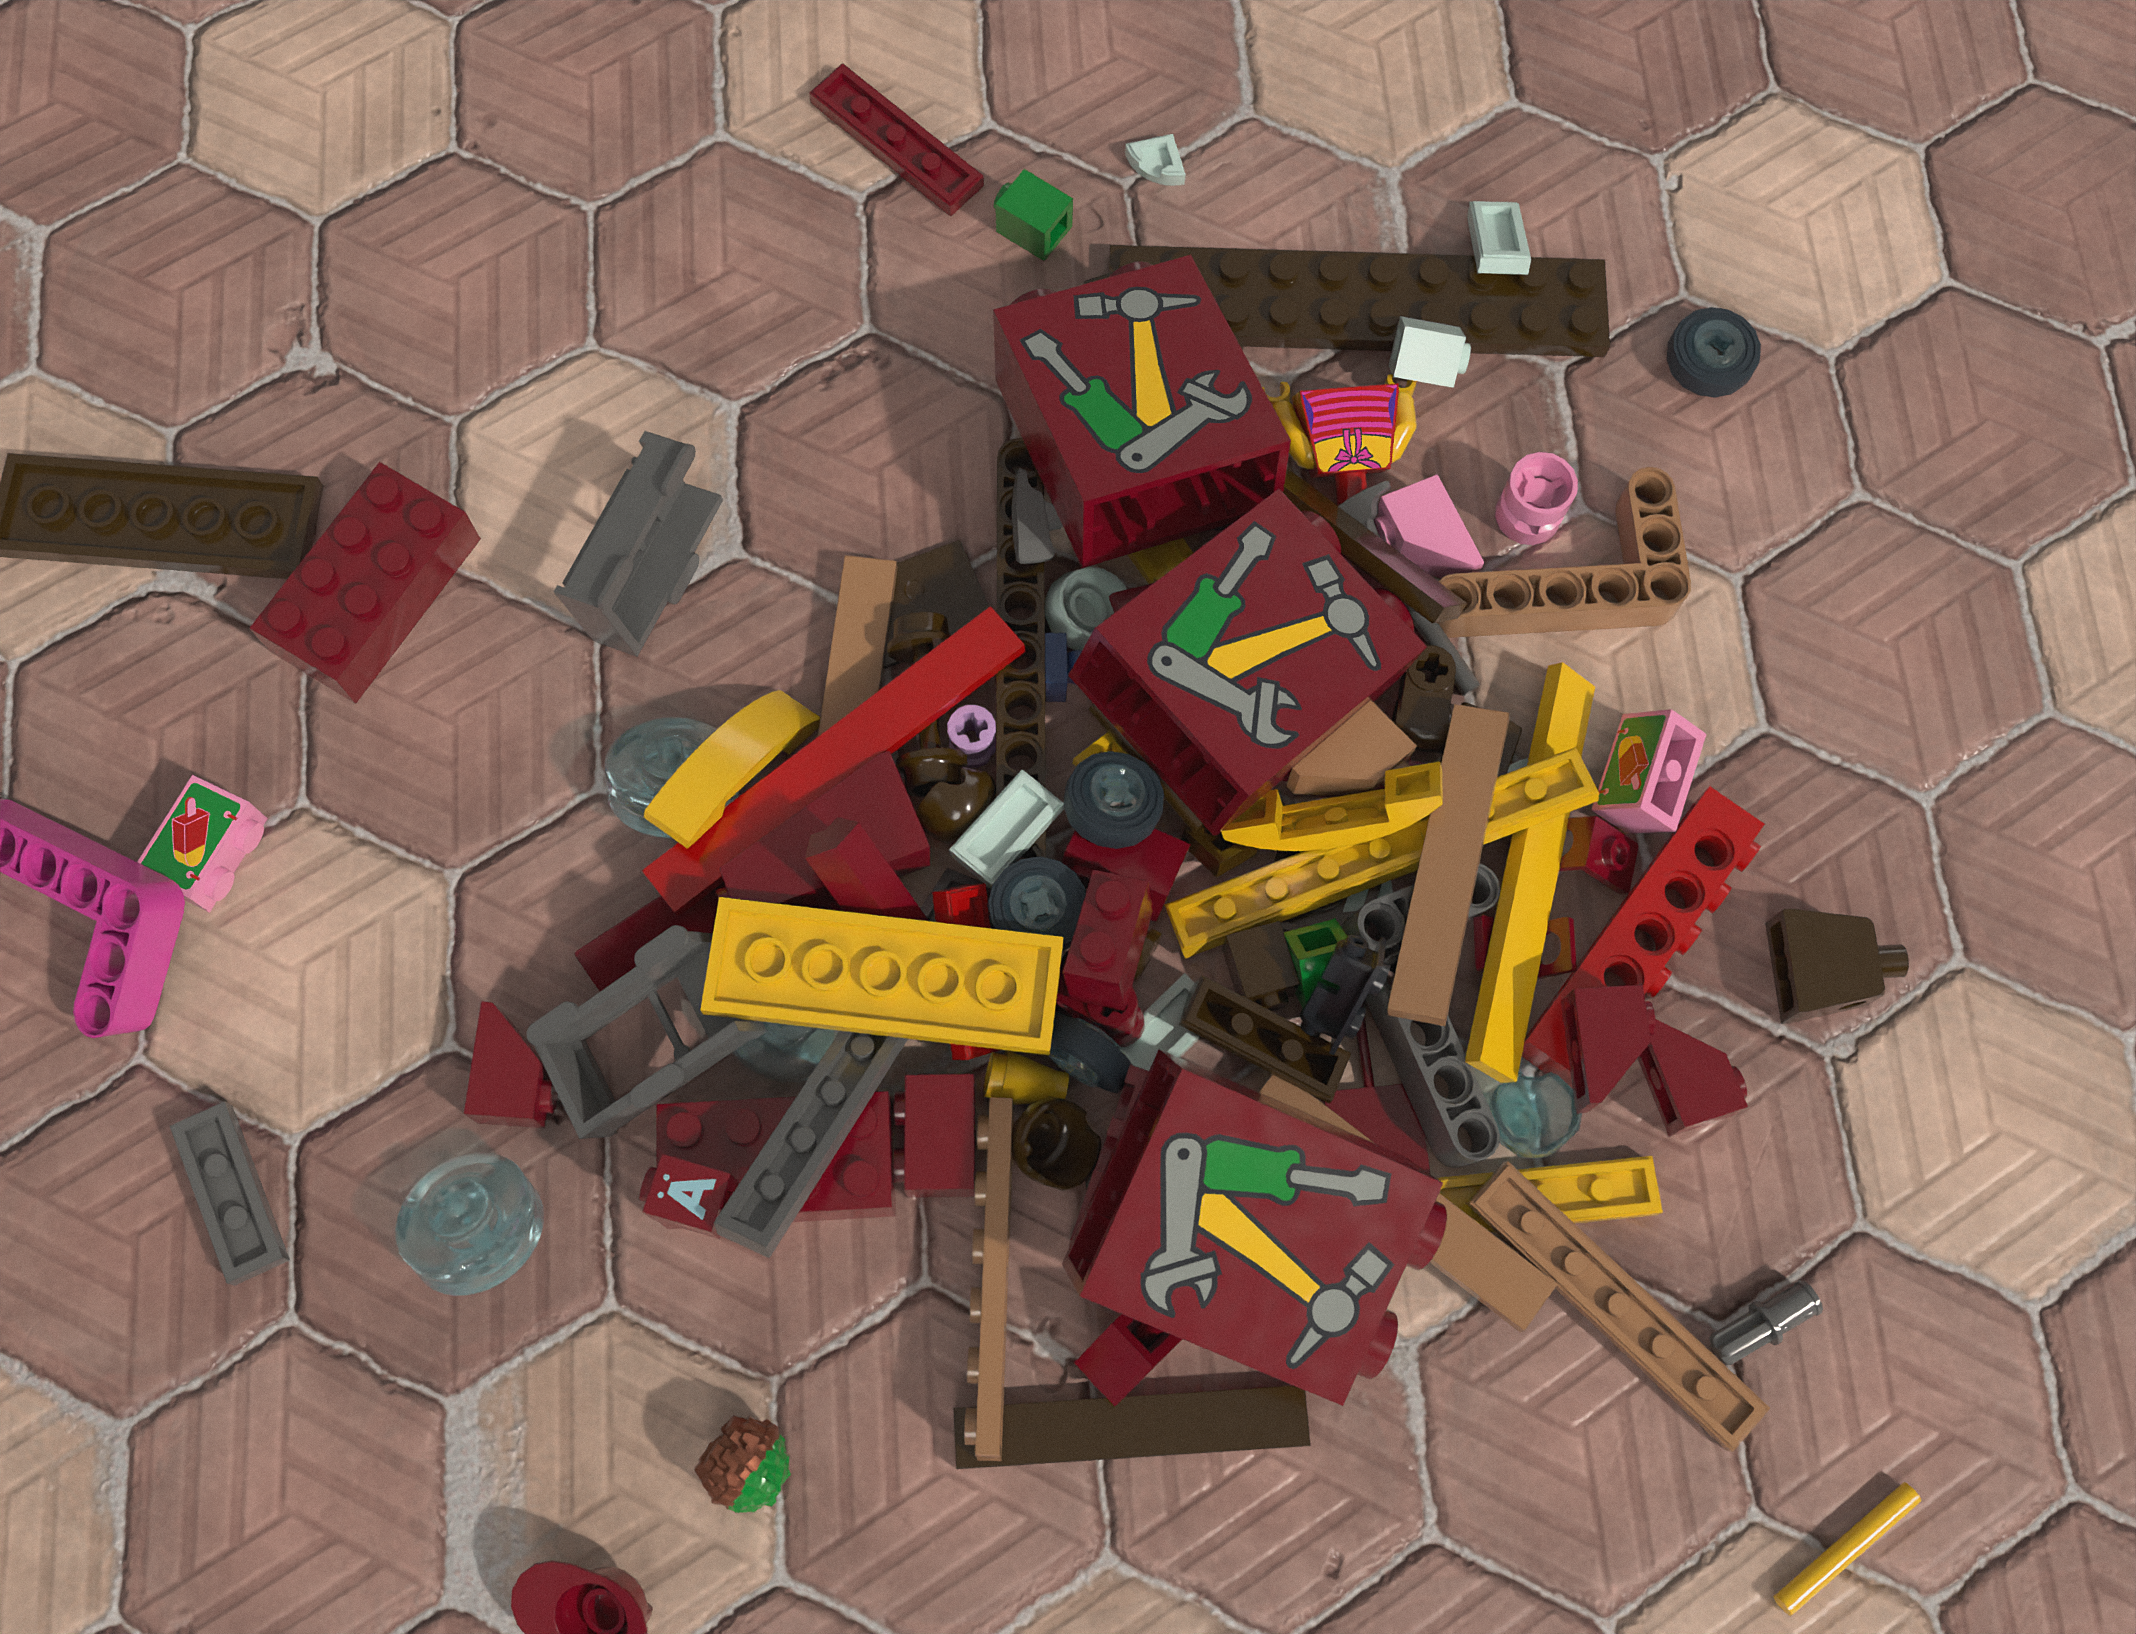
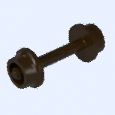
(922, 769)

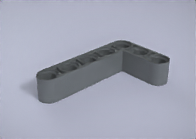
(1442, 1049)

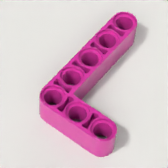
(132, 908)

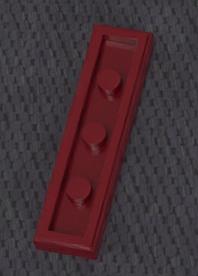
(896, 139)

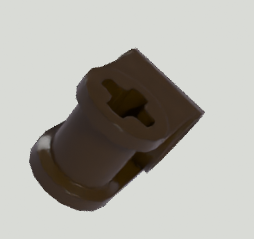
(1424, 707)

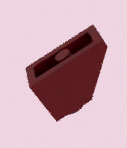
(1604, 1038)
(506, 1076)
(1690, 1080)
(1124, 1356)

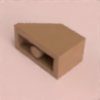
(1353, 756)

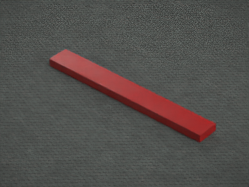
(872, 728)

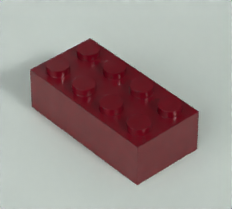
(366, 582)
(733, 1133)

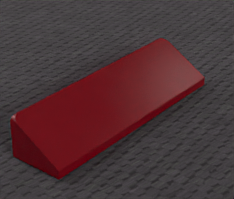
(614, 951)

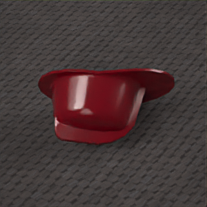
(576, 1600)

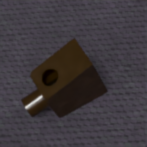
(1828, 963)

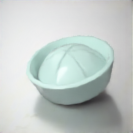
(1073, 601)

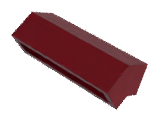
(859, 873)

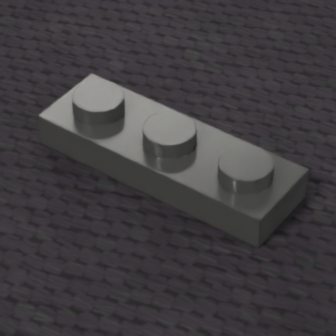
(229, 1193)

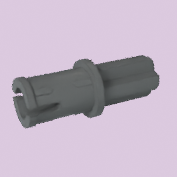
(1765, 1323)

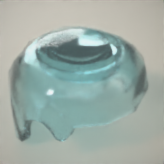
(1535, 1115)

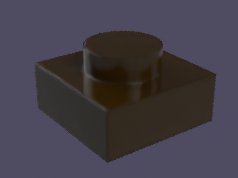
(1216, 852)

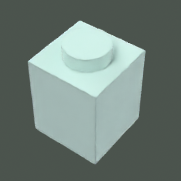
(1429, 352)

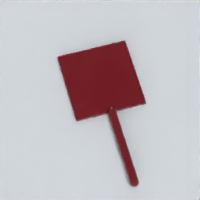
(1381, 1111)

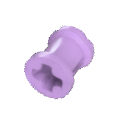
(973, 719)

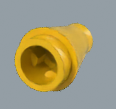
(1022, 1079)

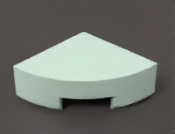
(1157, 160)

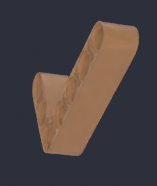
(1581, 585)

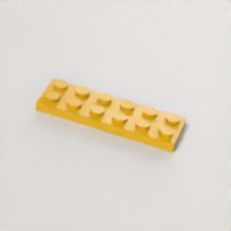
(883, 976)

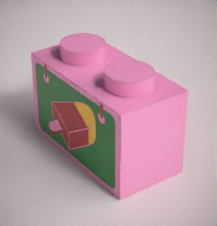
(1649, 772)
(204, 841)

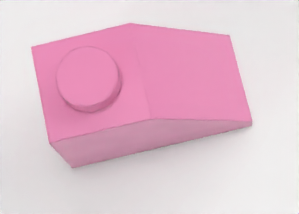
(1427, 529)

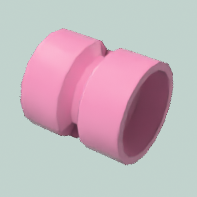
(1536, 498)

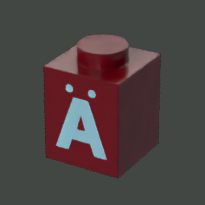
(686, 1194)

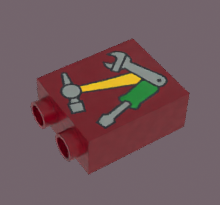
(1138, 408)
(1246, 658)
(1255, 1230)

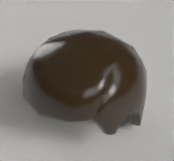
(953, 808)
(1055, 1143)

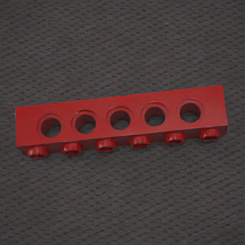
(1709, 824)

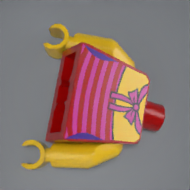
(1348, 430)

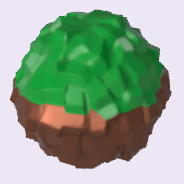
(744, 1465)

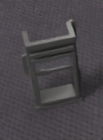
(640, 547)
(571, 1065)

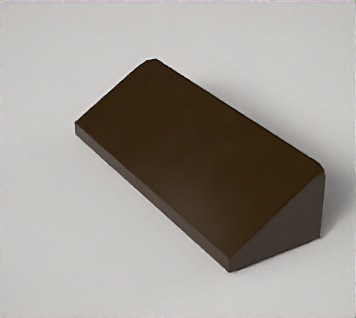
(1263, 1038)

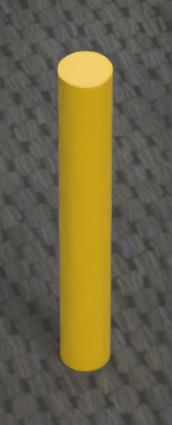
(1847, 1549)

